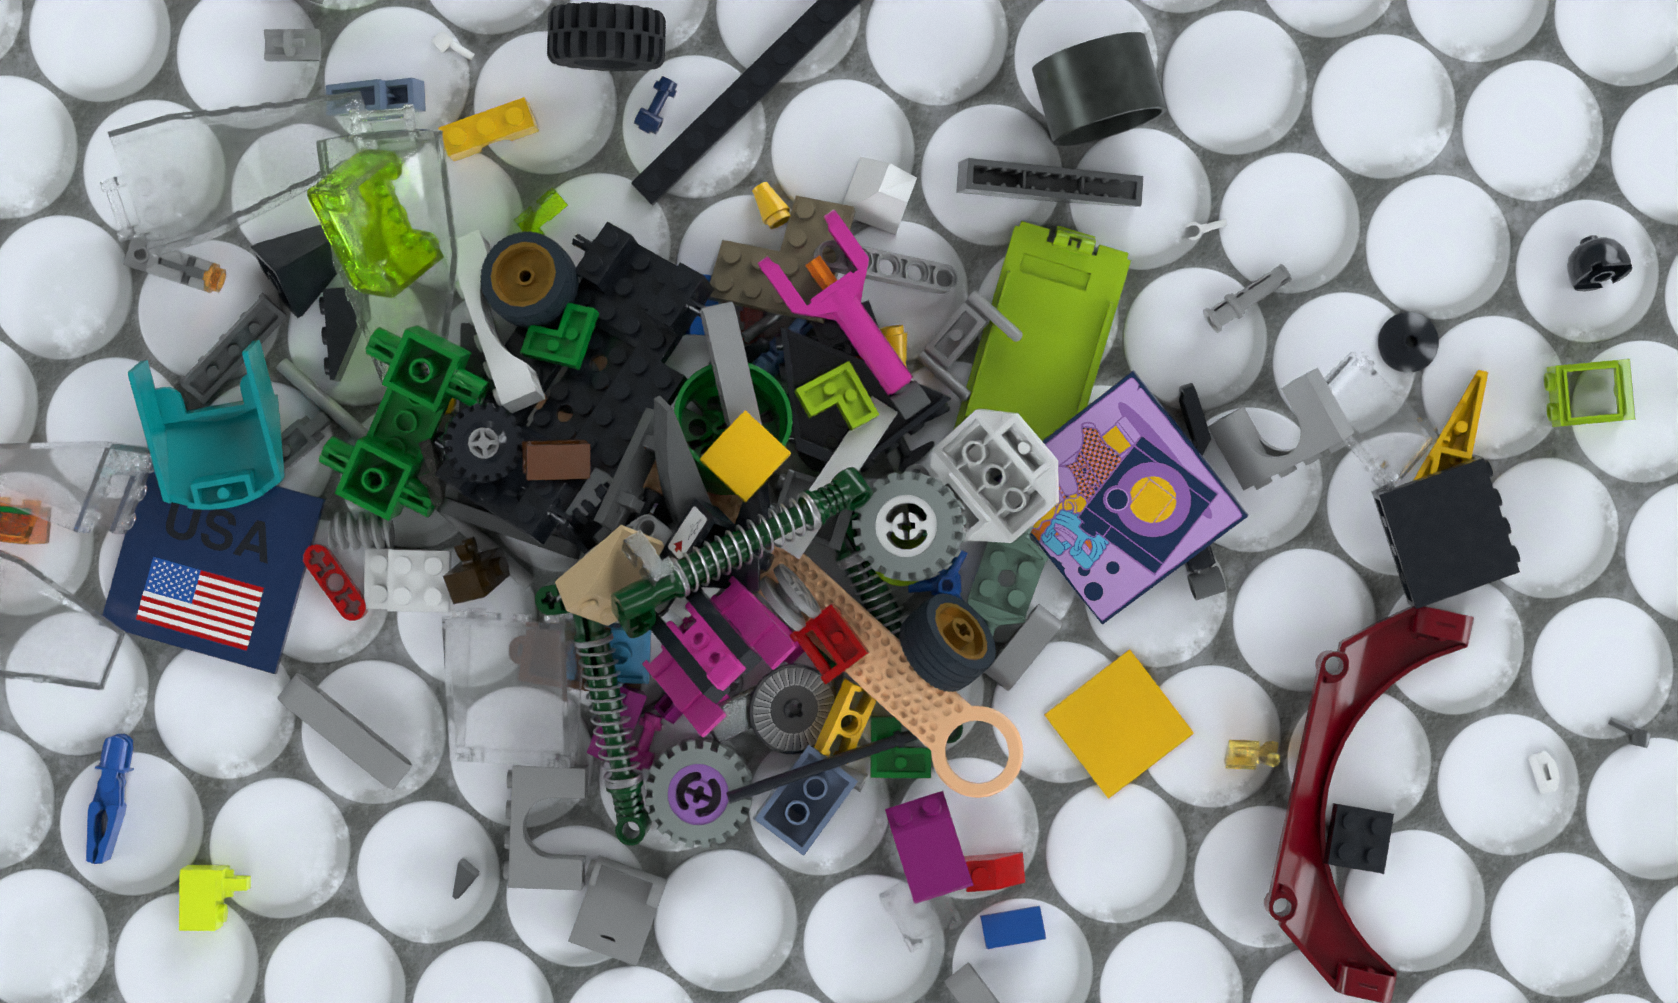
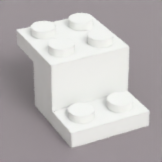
(407, 580)

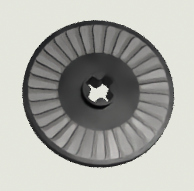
(770, 713)

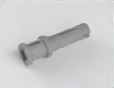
(1235, 305)

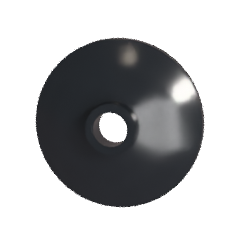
(1393, 344)

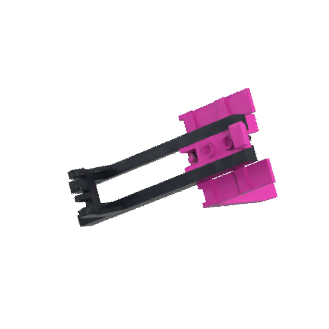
(706, 649)

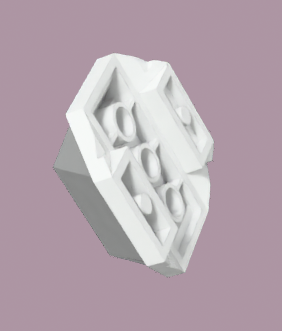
(1028, 470)

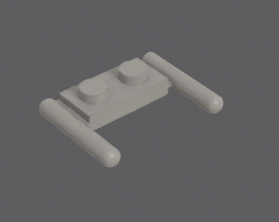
(958, 335)

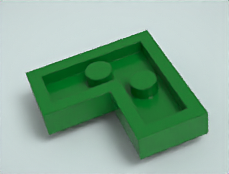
(567, 344)
(895, 762)

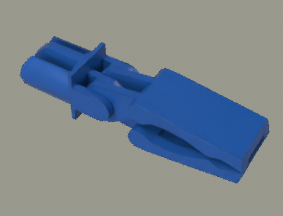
(109, 796)

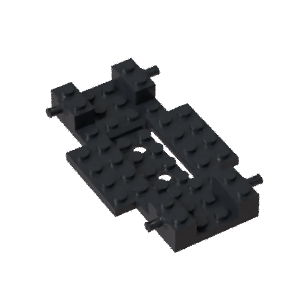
(641, 319)

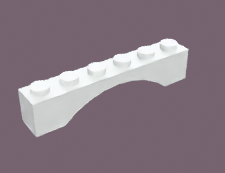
(514, 380)

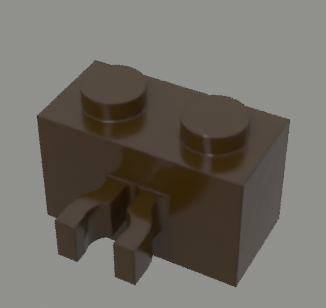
(476, 573)

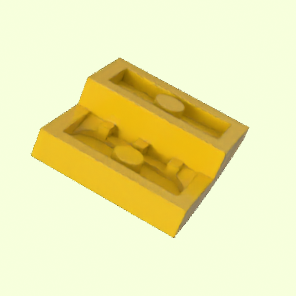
(745, 456)

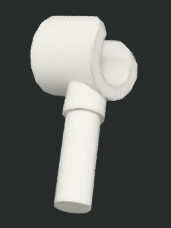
(443, 41)
(1206, 227)

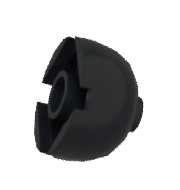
(1597, 262)

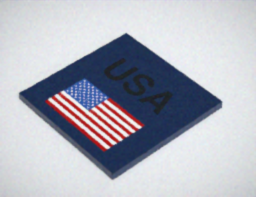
(215, 576)

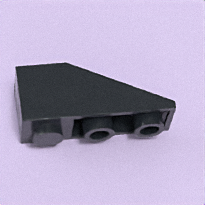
(340, 331)

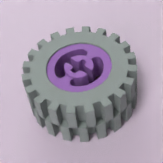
(686, 823)

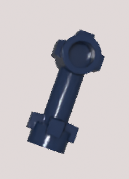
(649, 119)

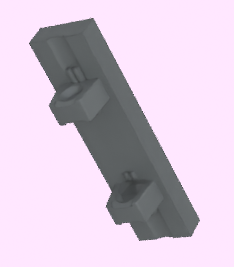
(630, 477)

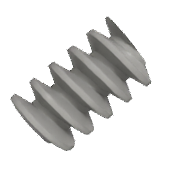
(360, 532)

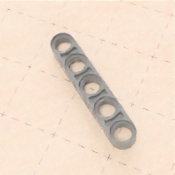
(900, 268)

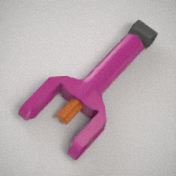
(842, 302)

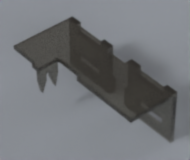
(643, 549)

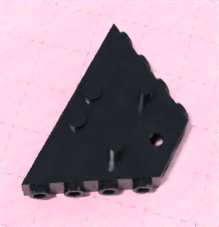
(810, 359)

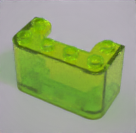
(371, 225)

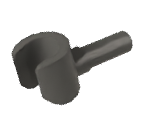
(1639, 736)

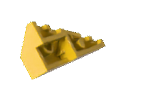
(1458, 436)

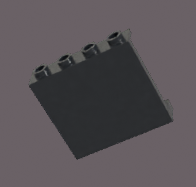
(1447, 532)

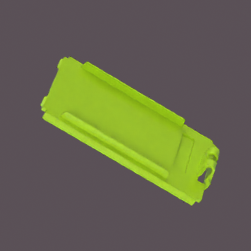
(1065, 311)

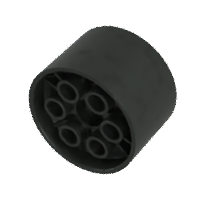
(1099, 88)

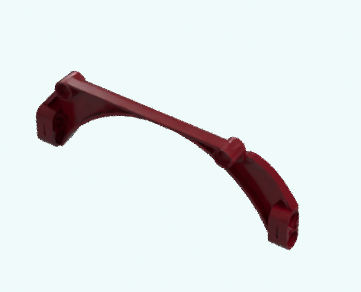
(1366, 669)

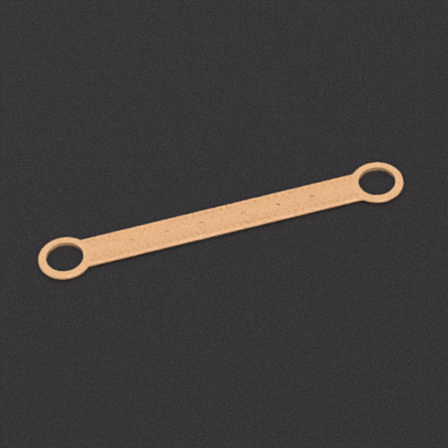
(885, 670)

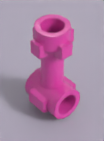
(651, 723)

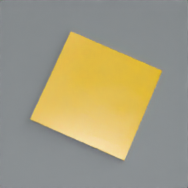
(1119, 723)

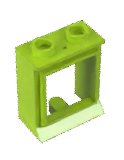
(1557, 384)

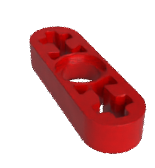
(329, 559)

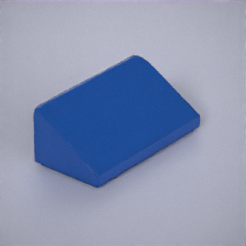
(1013, 927)

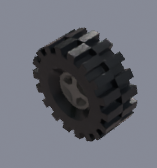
(497, 441)

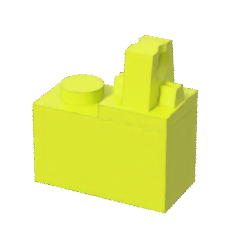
(203, 895)

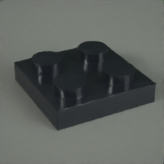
(1358, 838)

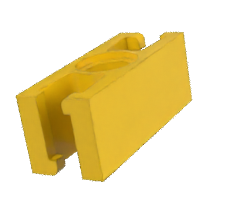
(841, 708)

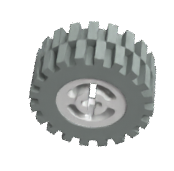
(942, 524)

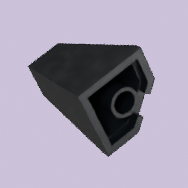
(297, 266)

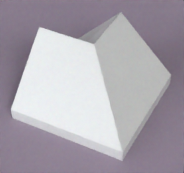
(879, 194)

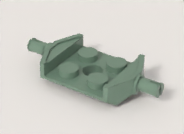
(1000, 603)

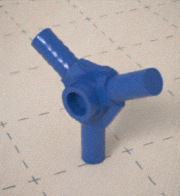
(946, 582)

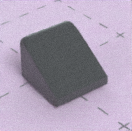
(465, 876)

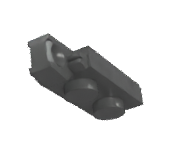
(302, 437)

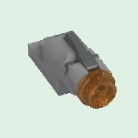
(176, 267)

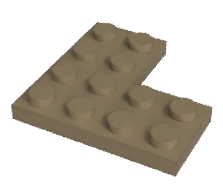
(742, 281)

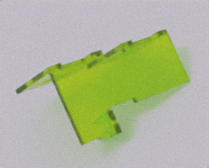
(545, 213)

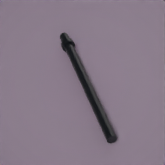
(897, 740)

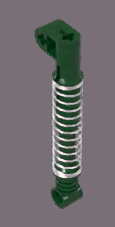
(636, 602)
(606, 699)

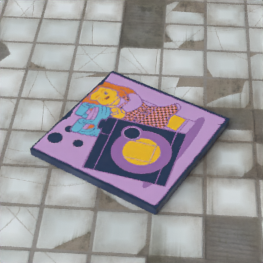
(1129, 499)

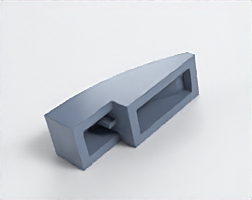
(383, 94)

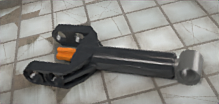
(1206, 579)

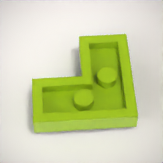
(842, 389)

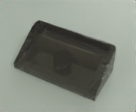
(737, 717)

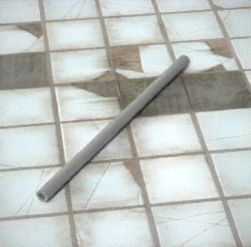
(358, 431)

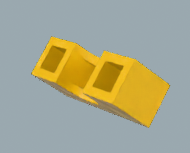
(490, 126)

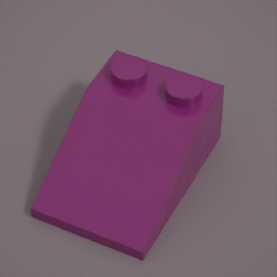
(928, 847)

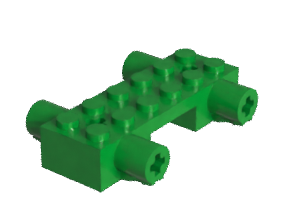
(405, 417)

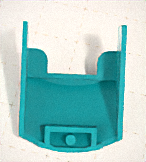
(213, 452)

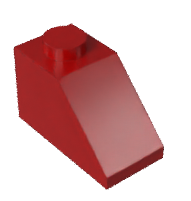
(995, 871)

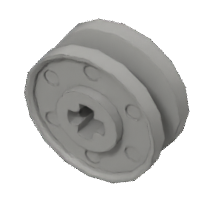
(789, 597)

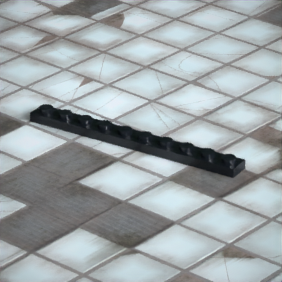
(741, 97)

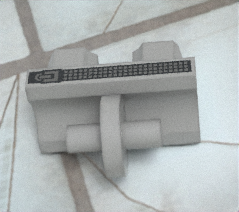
(292, 45)

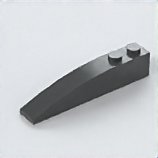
(1048, 183)
(675, 464)

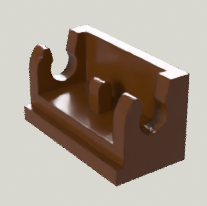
(556, 459)

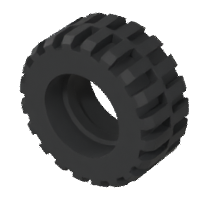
(606, 37)

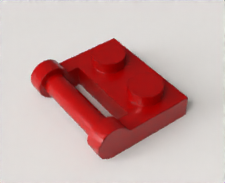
(836, 637)

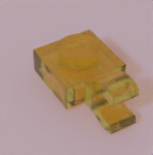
(1247, 754)

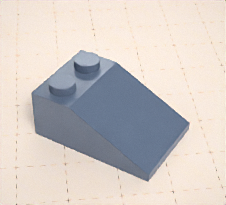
(805, 807)

